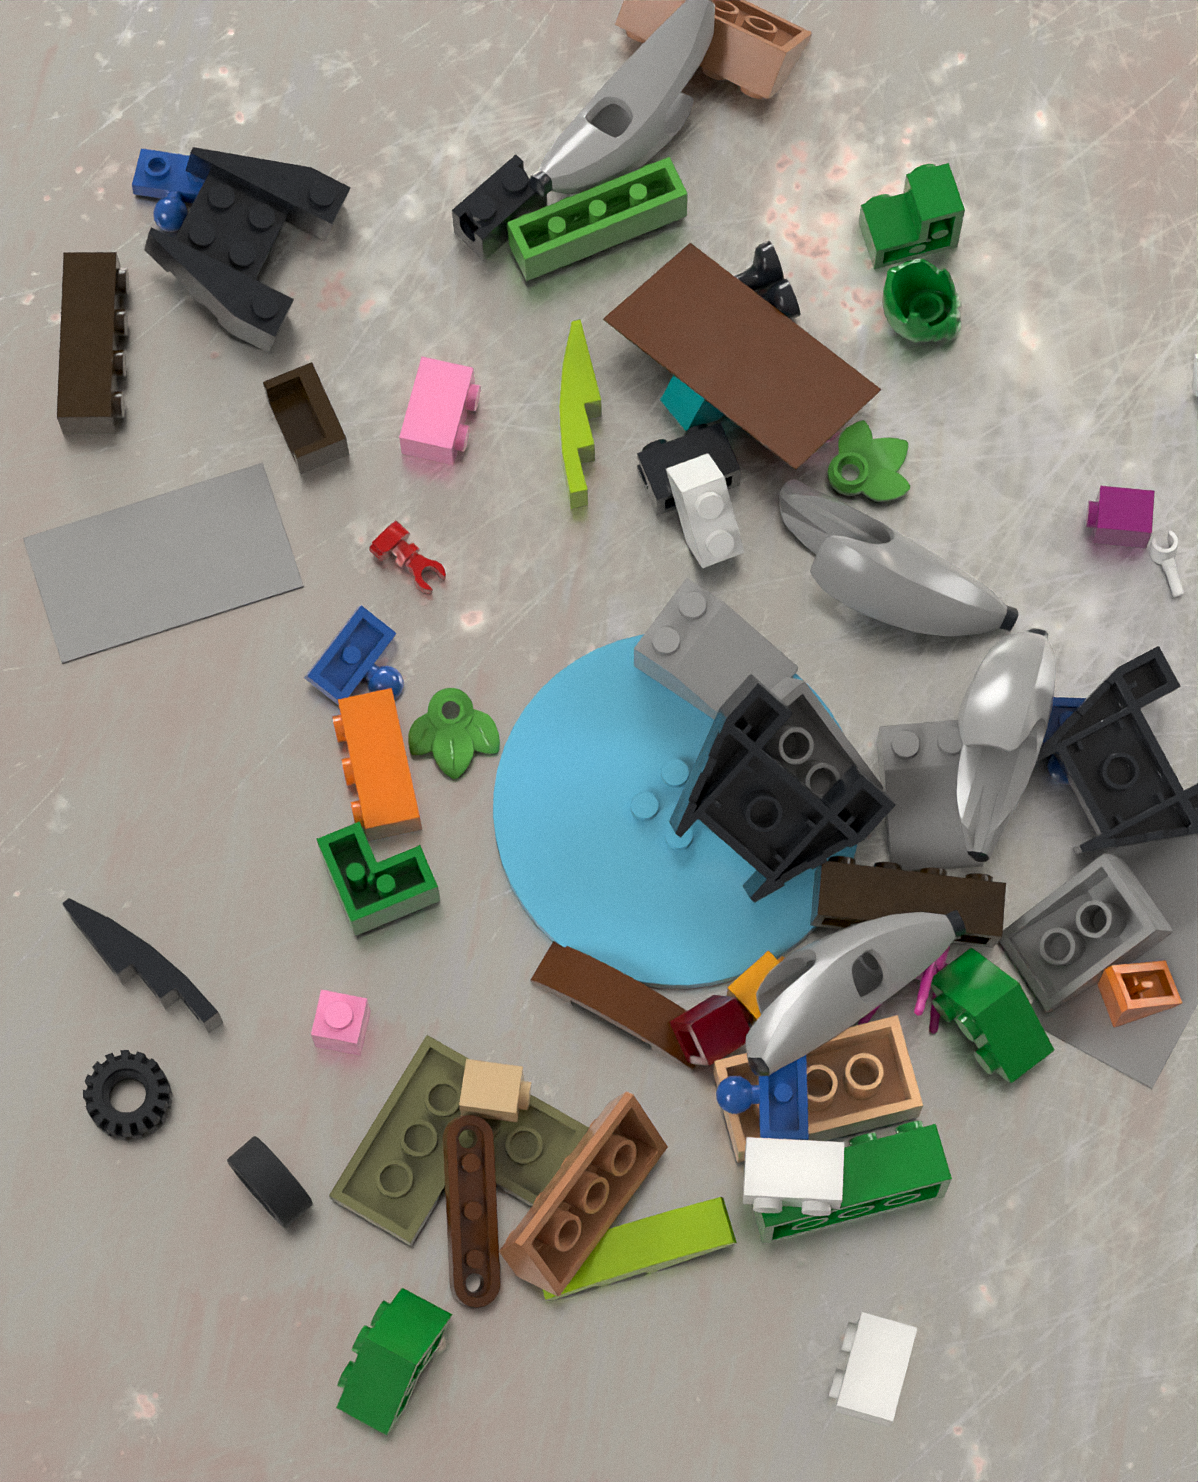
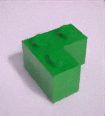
(913, 223)
(374, 890)
(992, 1014)
(391, 1359)

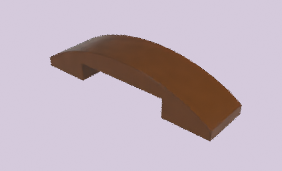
(613, 997)

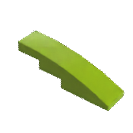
(578, 403)
(654, 1244)

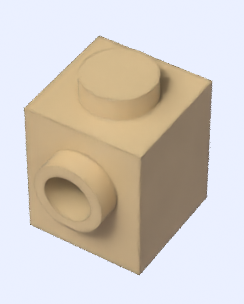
(494, 1090)

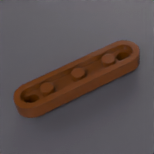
(471, 1211)

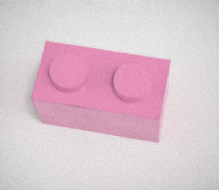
(438, 411)

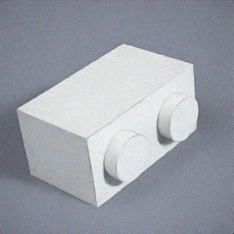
(705, 510)
(793, 1175)
(874, 1368)

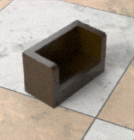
(306, 418)

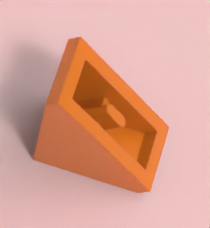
(1137, 991)

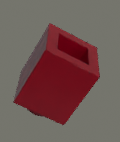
(711, 1029)

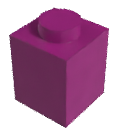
(1121, 516)

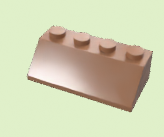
(746, 46)
(584, 1196)

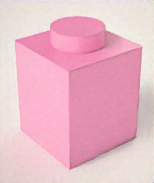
(340, 1022)

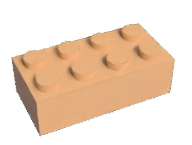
(852, 1085)

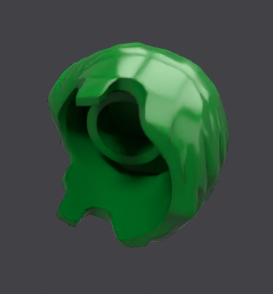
(921, 302)

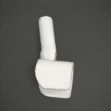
(1166, 559)

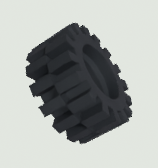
(127, 1123)

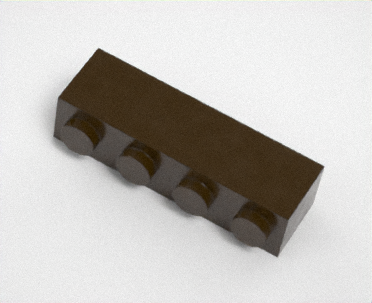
(90, 343)
(859, 893)

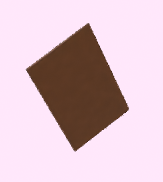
(742, 355)

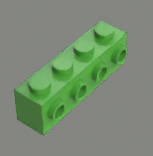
(597, 218)

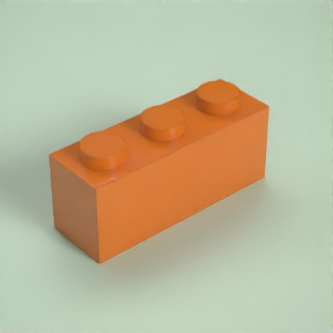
(377, 765)

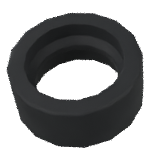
(270, 1181)

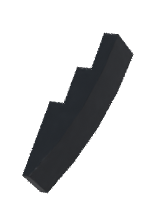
(132, 956)

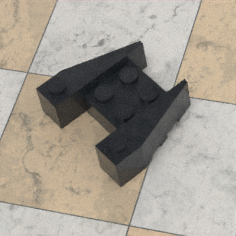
(234, 231)
(1119, 763)
(762, 805)

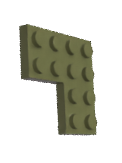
(401, 1159)

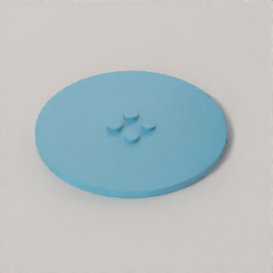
(591, 841)

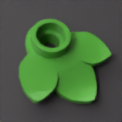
(874, 462)
(453, 739)

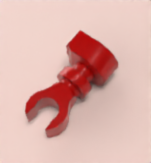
(394, 542)

